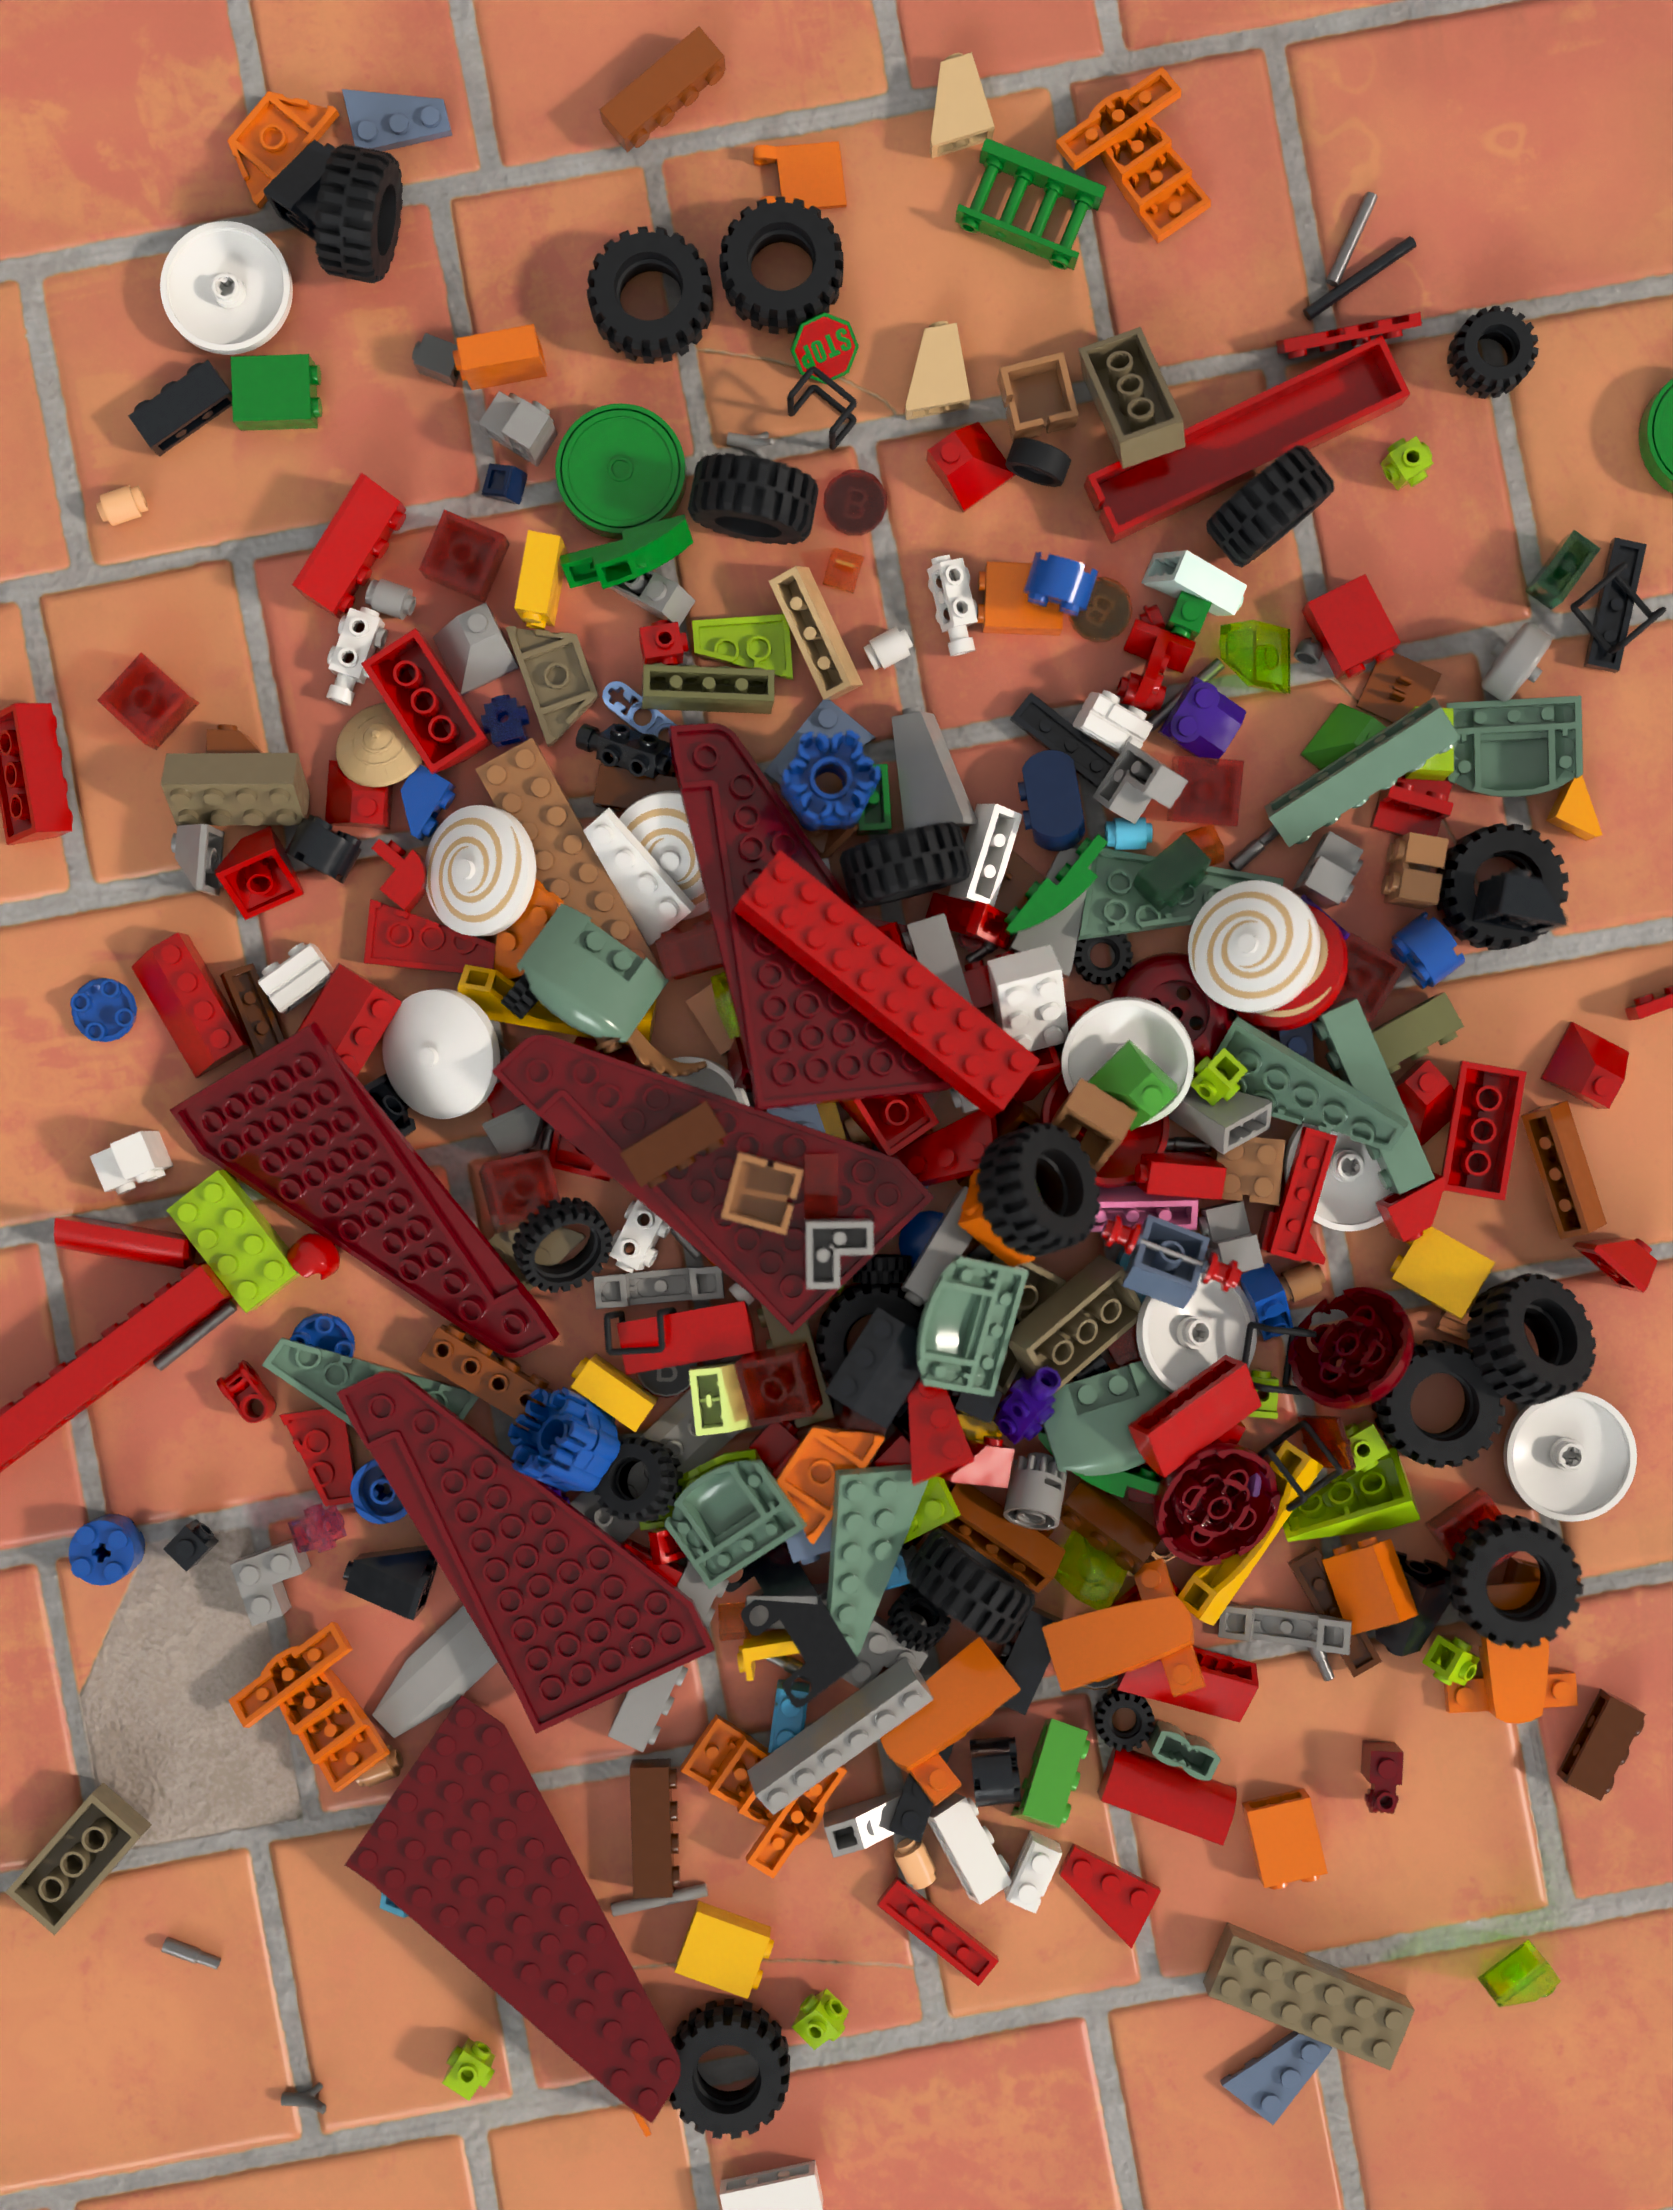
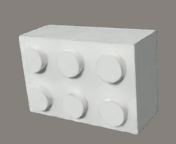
(1030, 997)

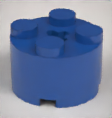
(1060, 582)
(1426, 950)
(369, 1496)
(91, 1560)

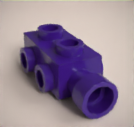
(1028, 1405)

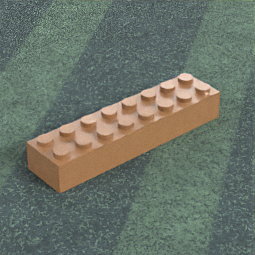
(565, 859)

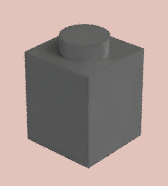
(435, 359)

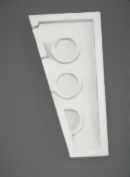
(641, 882)

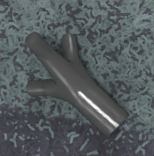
(304, 2099)

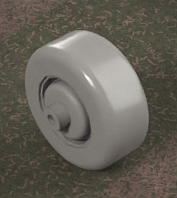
(1516, 661)

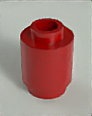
(1127, 689)

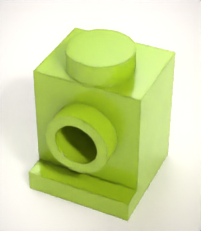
(1269, 1404)

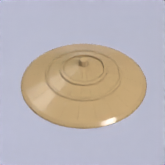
(376, 749)

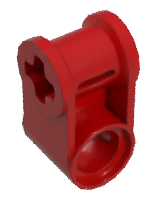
(245, 1391)

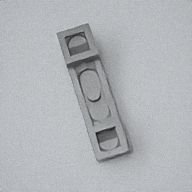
(658, 1286)
(1286, 1627)

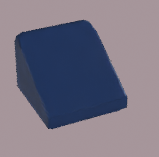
(504, 483)

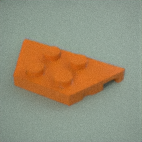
(274, 137)
(517, 939)
(810, 1472)

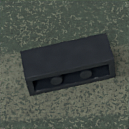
(182, 407)
(1027, 1657)

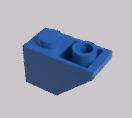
(423, 800)
(1267, 1299)

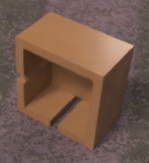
(1038, 396)
(1409, 873)
(1100, 1114)
(1254, 1170)
(761, 1192)

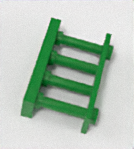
(1028, 171)

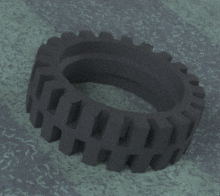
(549, 1220)

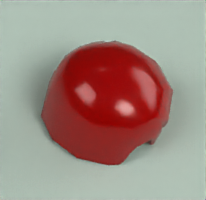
(314, 1255)

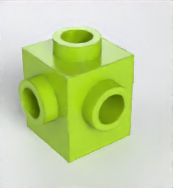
(1403, 471)
(1218, 1077)
(1371, 1445)
(1451, 1660)
(820, 2012)
(469, 2068)

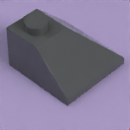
(515, 1131)

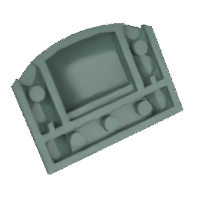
(1517, 745)
(590, 976)
(969, 1325)
(1093, 1418)
(731, 1519)

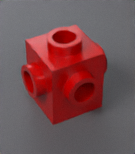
(663, 643)

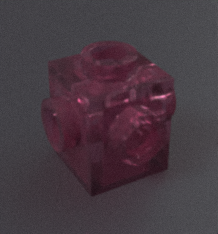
(317, 1528)

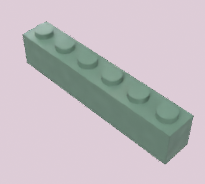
(1362, 772)
(1361, 1065)

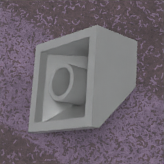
(475, 649)
(199, 852)

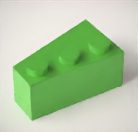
(1052, 1774)

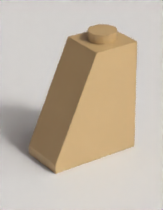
(960, 107)
(939, 374)

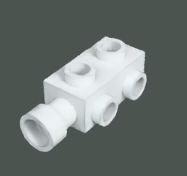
(956, 599)
(360, 644)
(641, 1236)

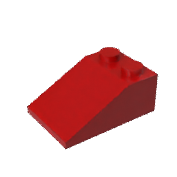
(892, 1120)

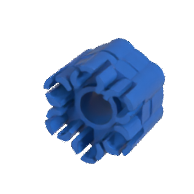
(834, 755)
(567, 1444)

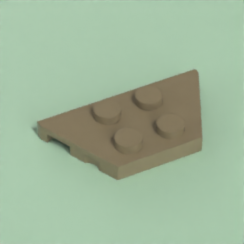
(554, 677)
(549, 1253)

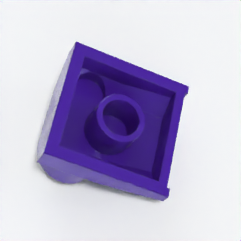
(1203, 720)

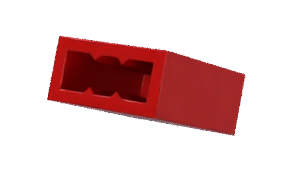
(1351, 627)

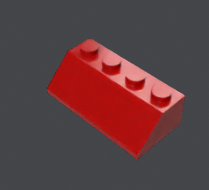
(350, 547)
(426, 702)
(32, 775)
(190, 1004)
(352, 1015)
(1483, 1130)

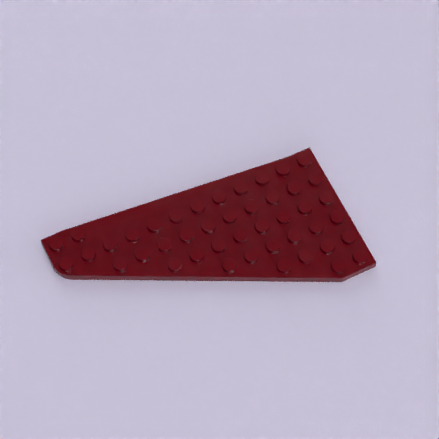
(794, 1030)
(613, 1104)
(333, 1159)
(543, 1583)
(497, 1886)

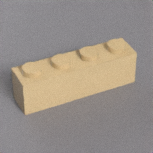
(815, 632)

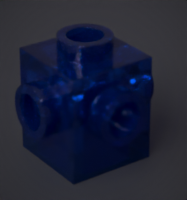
(507, 732)

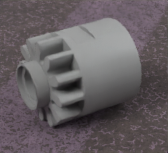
(1035, 1492)

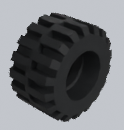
(1506, 330)
(660, 1488)

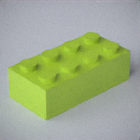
(234, 1240)

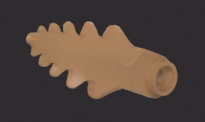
(649, 1055)

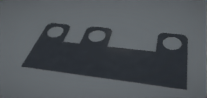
(809, 1625)

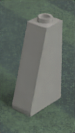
(926, 773)
(1061, 929)
(942, 1247)

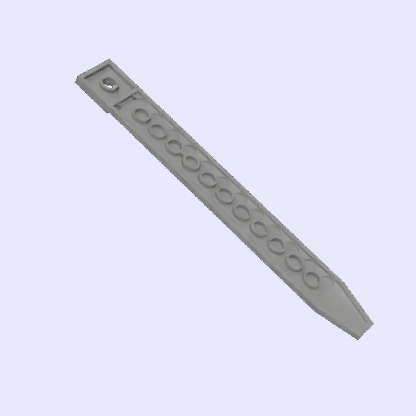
(457, 1651)

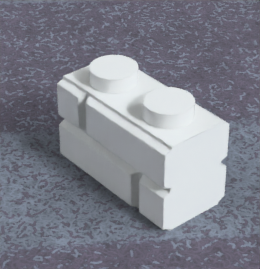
(1112, 723)
(296, 977)
(1033, 1871)

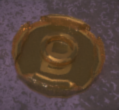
(1106, 613)

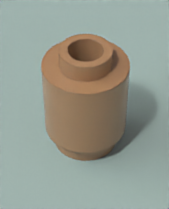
(1302, 1281)
(382, 1771)

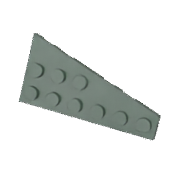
(1118, 908)
(1306, 1091)
(324, 1372)
(868, 1530)

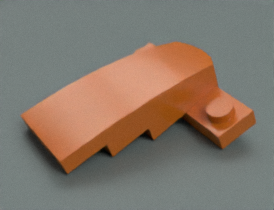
(1140, 155)
(1129, 1637)
(1513, 1680)
(964, 1696)
(316, 1707)
(722, 1763)

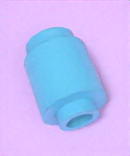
(1128, 836)

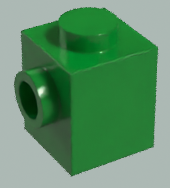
(1187, 615)

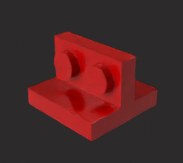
(1413, 807)

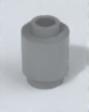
(390, 598)

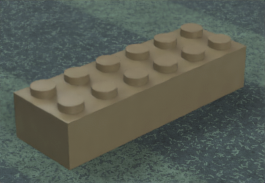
(1308, 1996)

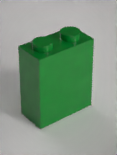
(275, 392)

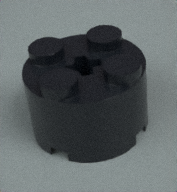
(324, 850)
(995, 1771)

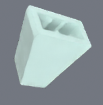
(1189, 573)

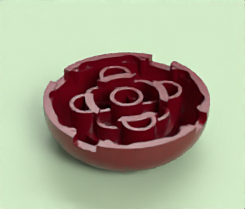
(1159, 979)
(1371, 1339)
(1204, 1521)

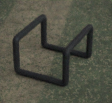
(846, 412)
(1615, 574)
(1295, 1331)
(638, 1350)
(1302, 1495)

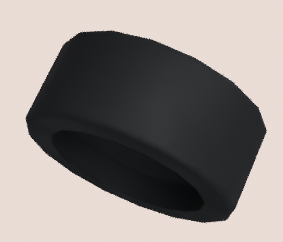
(1038, 462)

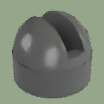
(1308, 652)

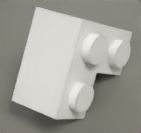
(132, 1160)

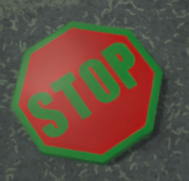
(825, 344)

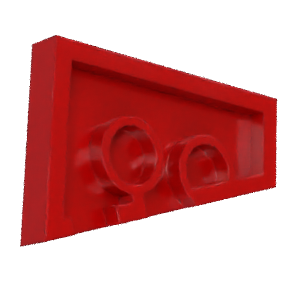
(935, 1434)
(326, 1450)
(1110, 1891)

